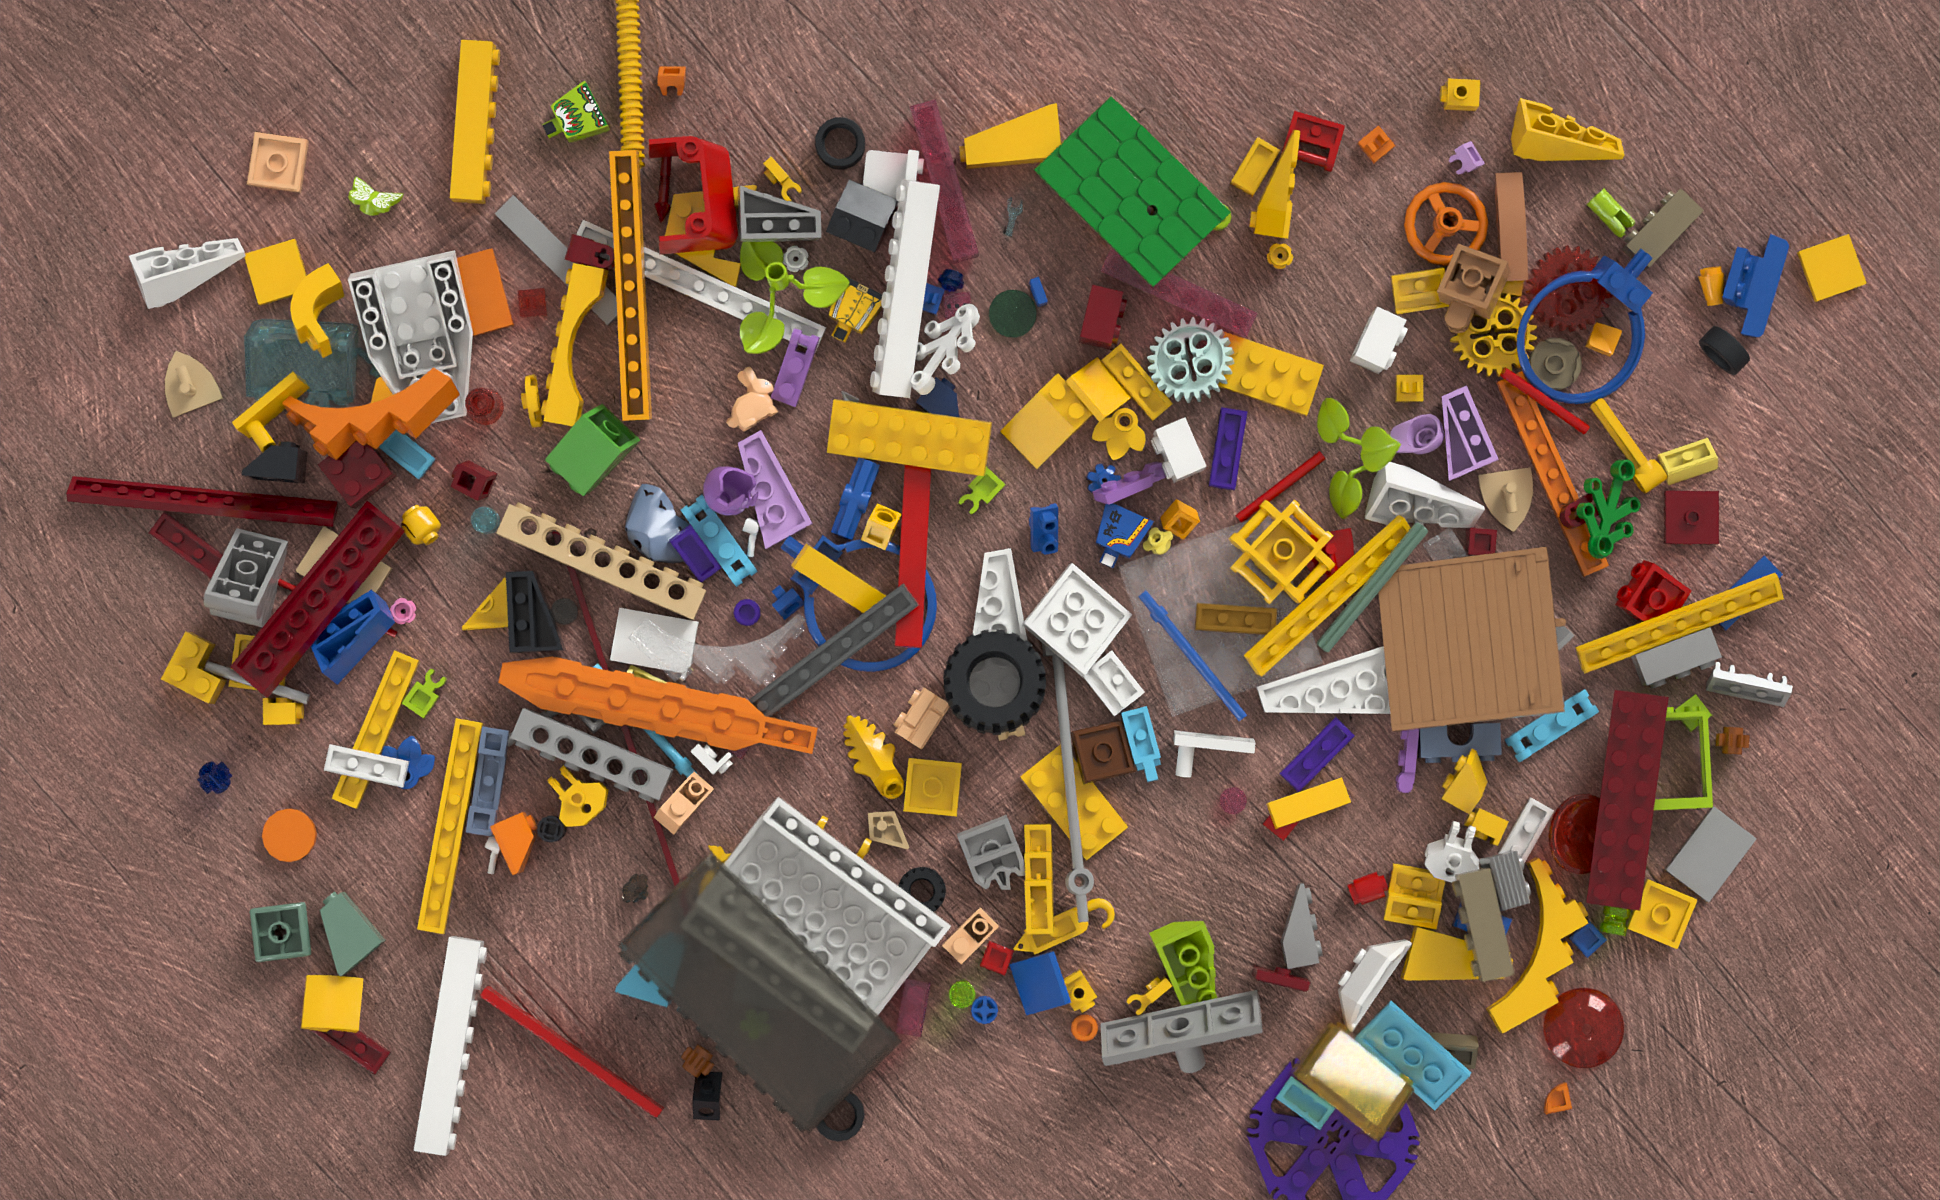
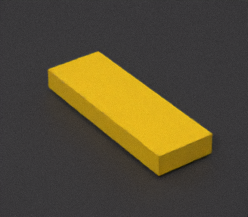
(1136, 382)
(1308, 803)

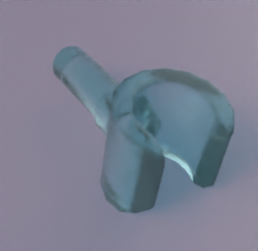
(1013, 213)
(373, 371)

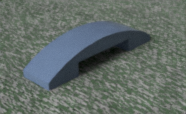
(488, 781)

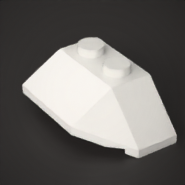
(1367, 978)

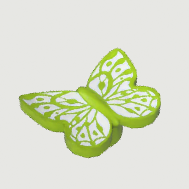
(372, 201)

